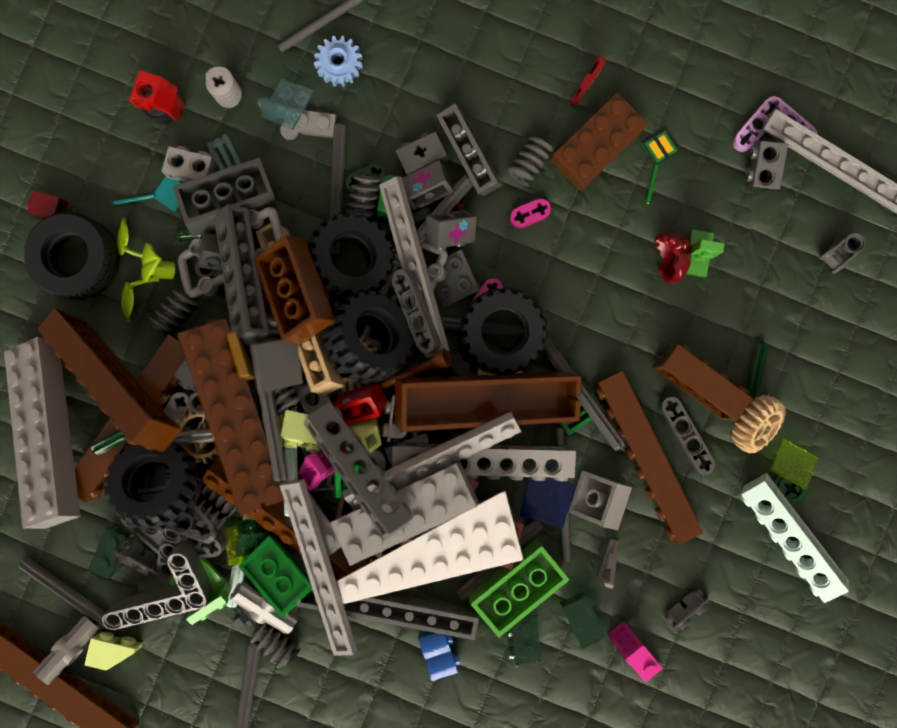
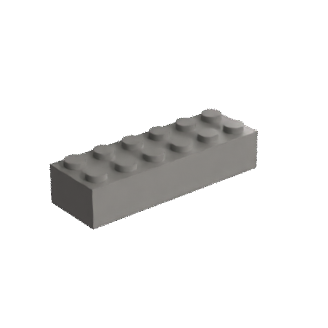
(430, 501)

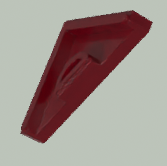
(588, 81)

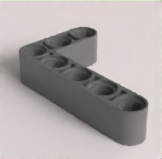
(188, 595)

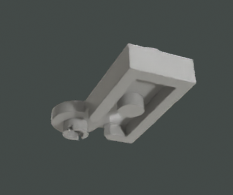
(312, 124)

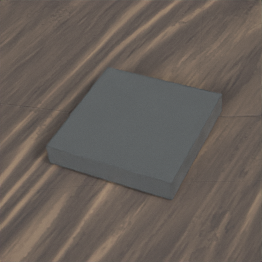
(276, 365)

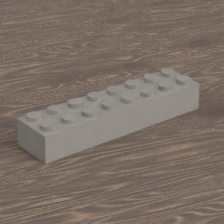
(41, 435)

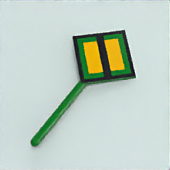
(660, 148)

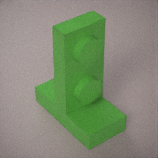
(702, 250)

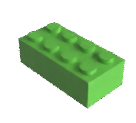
(517, 591)

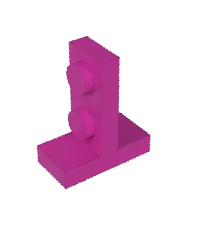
(316, 468)
(634, 651)

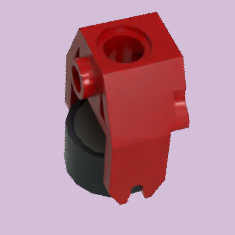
(156, 98)

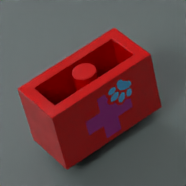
(361, 404)

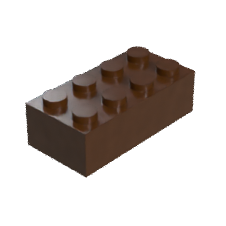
(599, 142)
(294, 289)
(703, 383)

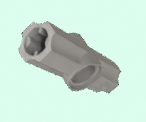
(260, 609)
(66, 650)

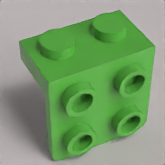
(218, 597)

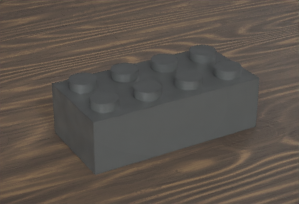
(237, 186)

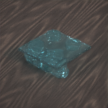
(285, 104)

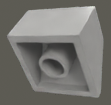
(600, 500)

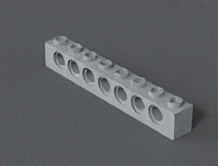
(563, 469)

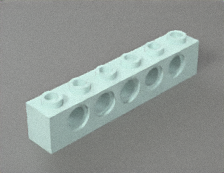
(826, 586)

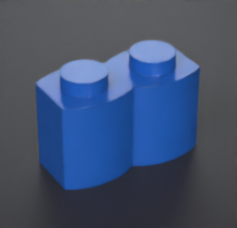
(438, 654)

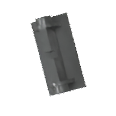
(131, 555)
(682, 616)

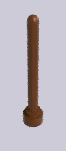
(440, 359)

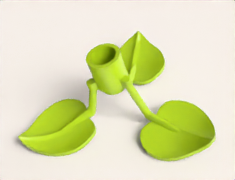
(150, 267)

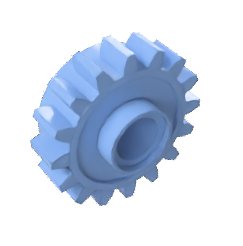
(338, 50)

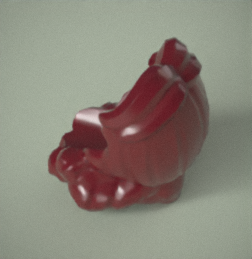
(676, 256)

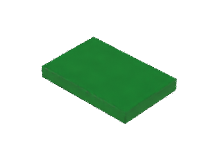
(276, 575)

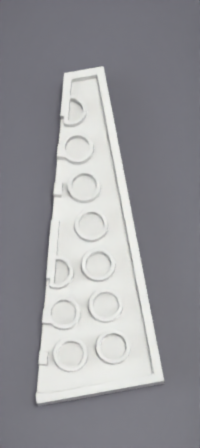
(455, 548)

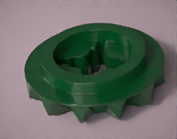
(793, 499)

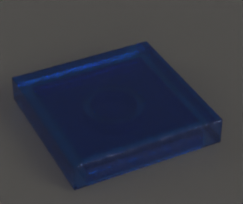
(547, 501)

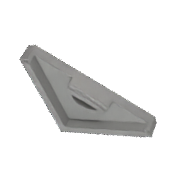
(608, 566)

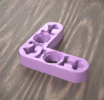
(759, 114)

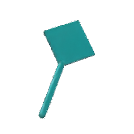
(164, 194)

